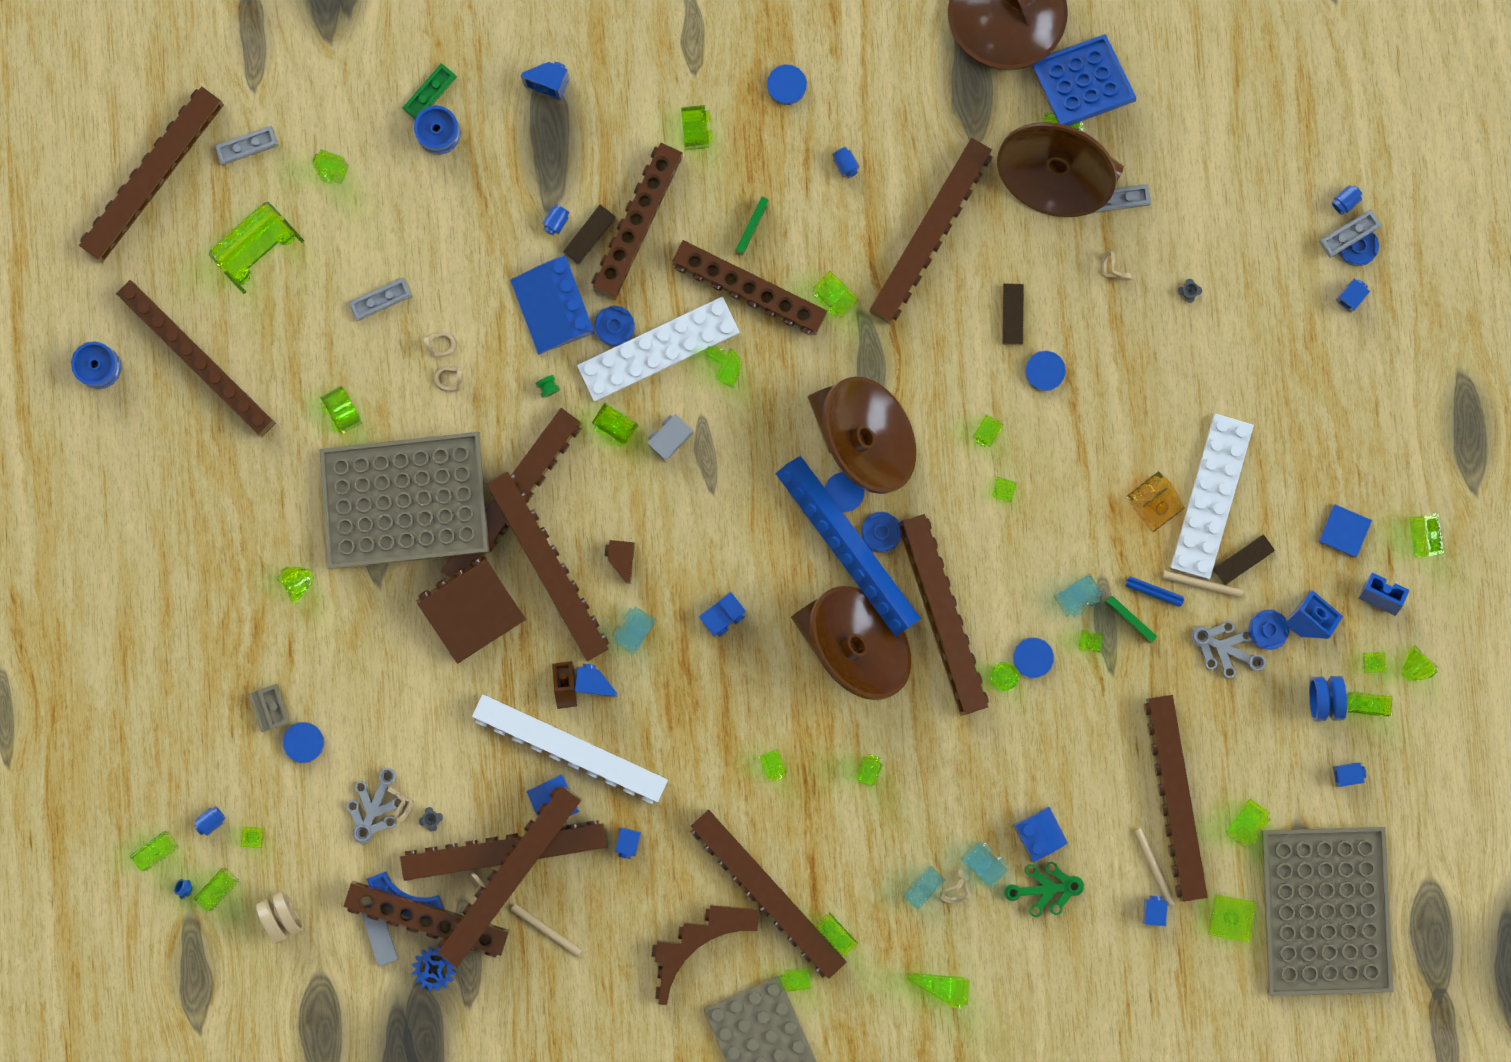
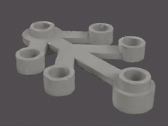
(1224, 648)
(372, 809)

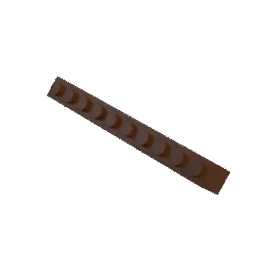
(151, 174)
(931, 230)
(196, 358)
(529, 474)
(545, 562)
(942, 615)
(1176, 798)
(488, 854)
(509, 875)
(768, 893)

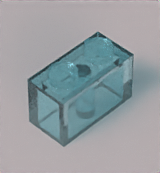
(1078, 595)
(634, 629)
(984, 863)
(923, 887)

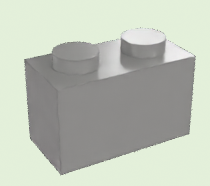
(670, 437)

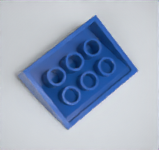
(552, 305)

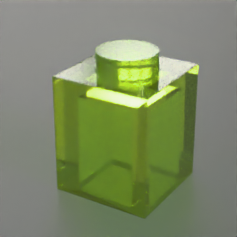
(987, 431)
(773, 765)
(796, 979)

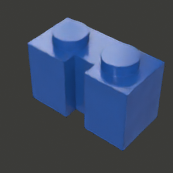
(1383, 595)
(722, 615)

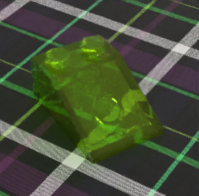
(950, 989)

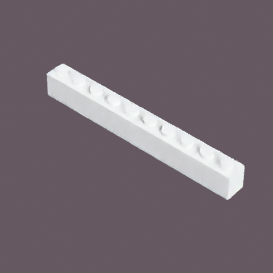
(570, 748)

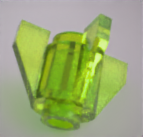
(295, 581)
(1418, 666)

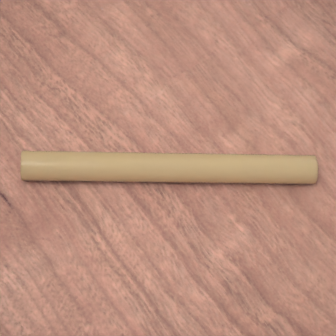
(1202, 584)
(1154, 866)
(546, 930)

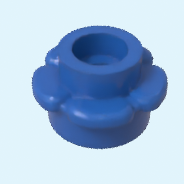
(183, 888)

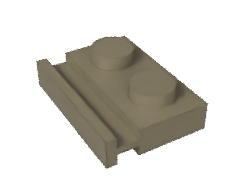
(269, 708)

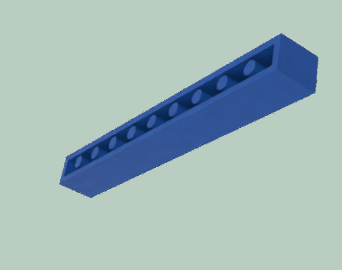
(848, 545)

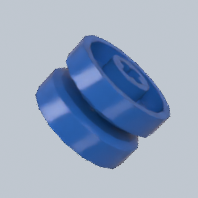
(431, 119)
(96, 353)
(1327, 698)

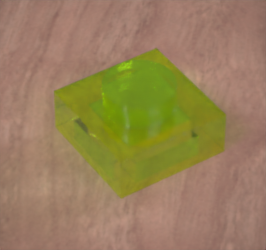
(1004, 489)
(1374, 662)
(252, 837)

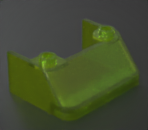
(251, 242)

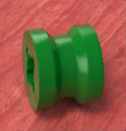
(547, 386)

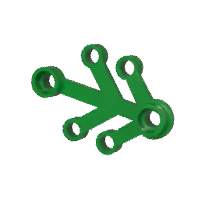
(1047, 888)

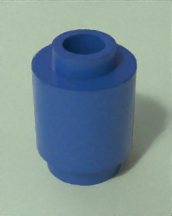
(846, 162)
(1347, 199)
(555, 220)
(209, 821)

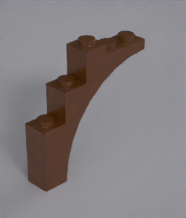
(673, 954)

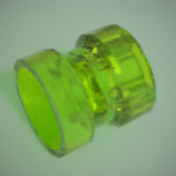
(1095, 641)

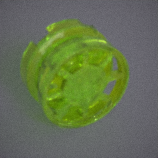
(1004, 676)

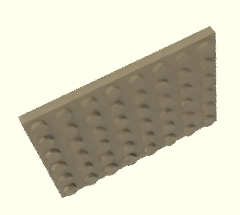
(404, 500)
(1327, 911)

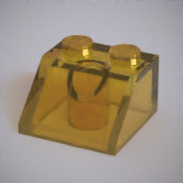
(1156, 501)

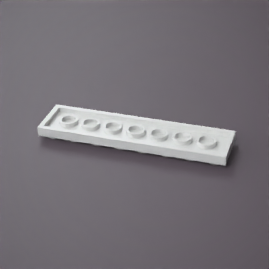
(658, 349)
(1211, 496)

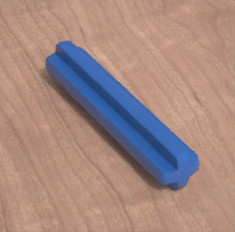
(1154, 591)

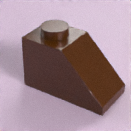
(620, 556)
(564, 685)

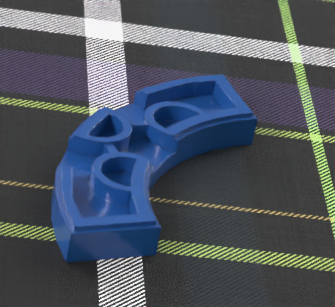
(383, 882)

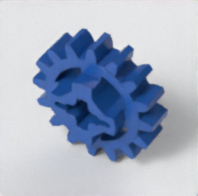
(440, 977)

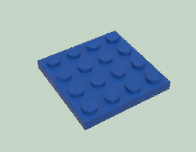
(1084, 81)

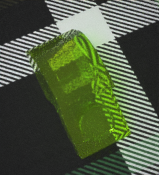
(730, 365)

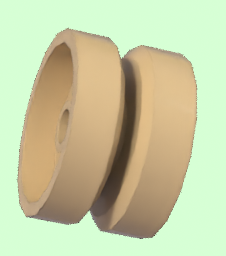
(279, 917)

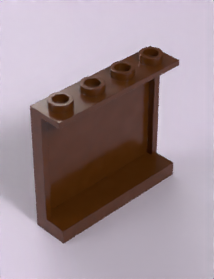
(470, 609)

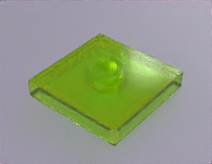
(1232, 918)

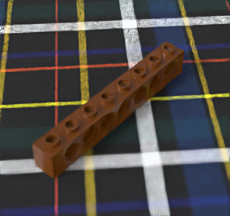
(672, 159)
(689, 251)
(358, 891)

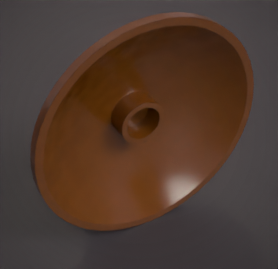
(1007, 31)
(1057, 169)
(866, 433)
(855, 643)

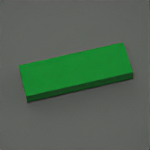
(430, 91)
(751, 227)
(1129, 618)

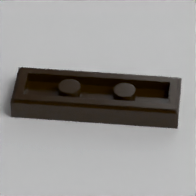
(589, 234)
(1013, 314)
(1244, 559)

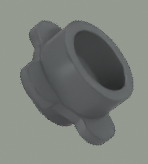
(1190, 285)
(432, 825)

